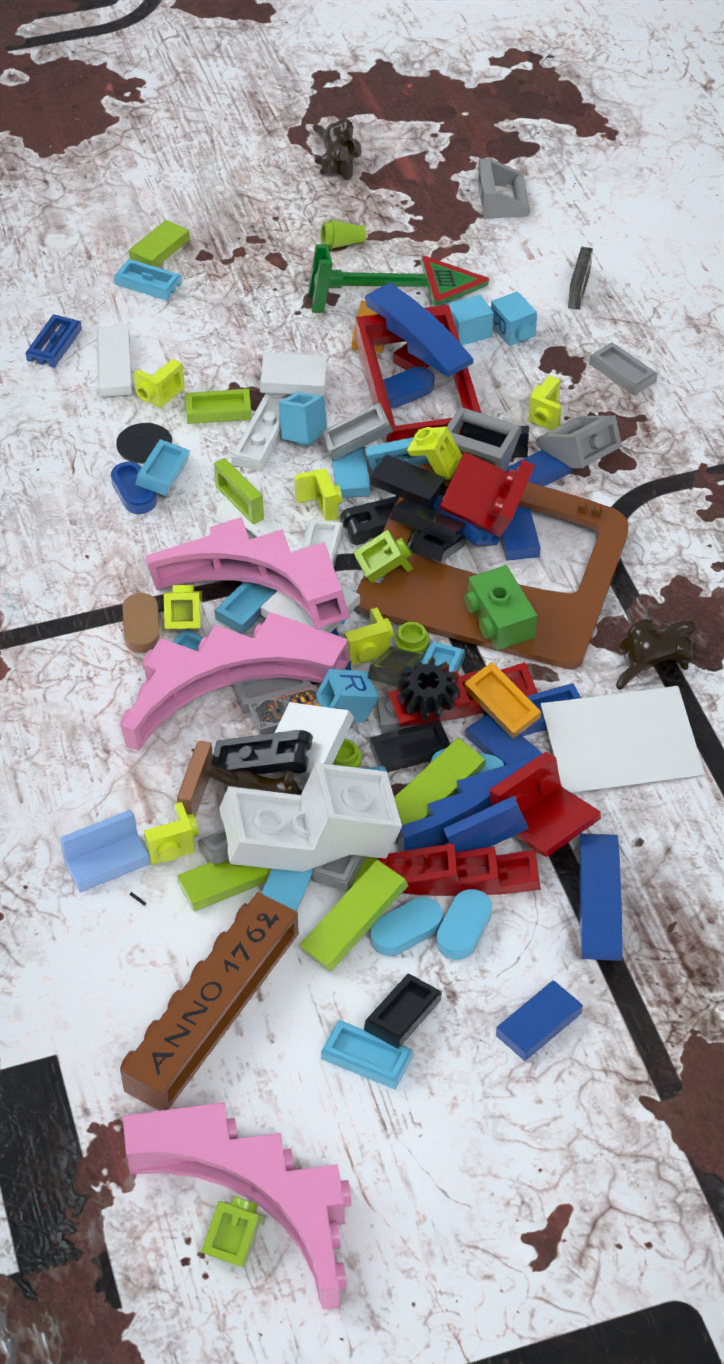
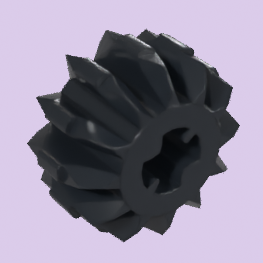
(428, 688)

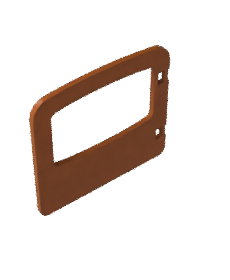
(565, 621)

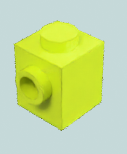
(183, 608)

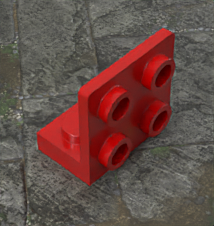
(485, 493)
(547, 807)

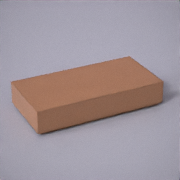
(196, 778)

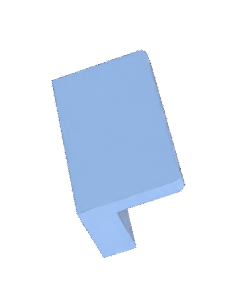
(104, 851)

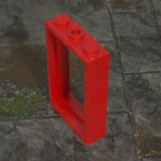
(373, 331)

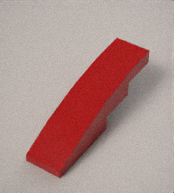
(465, 705)
(448, 872)

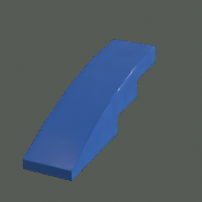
(423, 332)
(470, 798)
(600, 897)

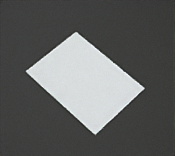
(622, 739)

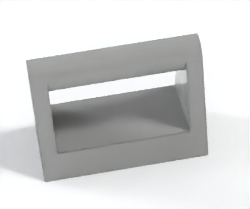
(498, 204)
(582, 440)
(494, 455)

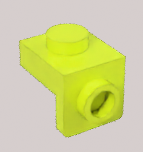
(544, 404)
(319, 486)
(371, 640)
(172, 839)

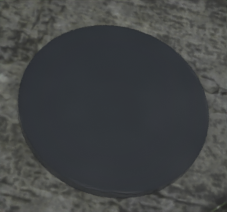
(139, 440)

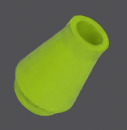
(341, 234)

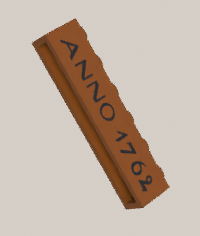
(209, 1002)

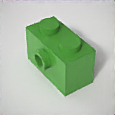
(500, 607)

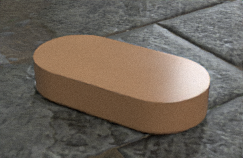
(141, 622)

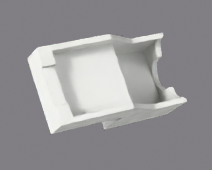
(334, 817)

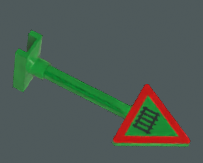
(442, 279)

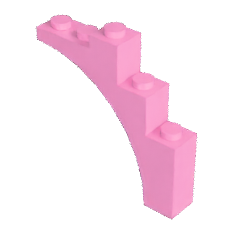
(264, 560)
(181, 674)
(206, 1146)

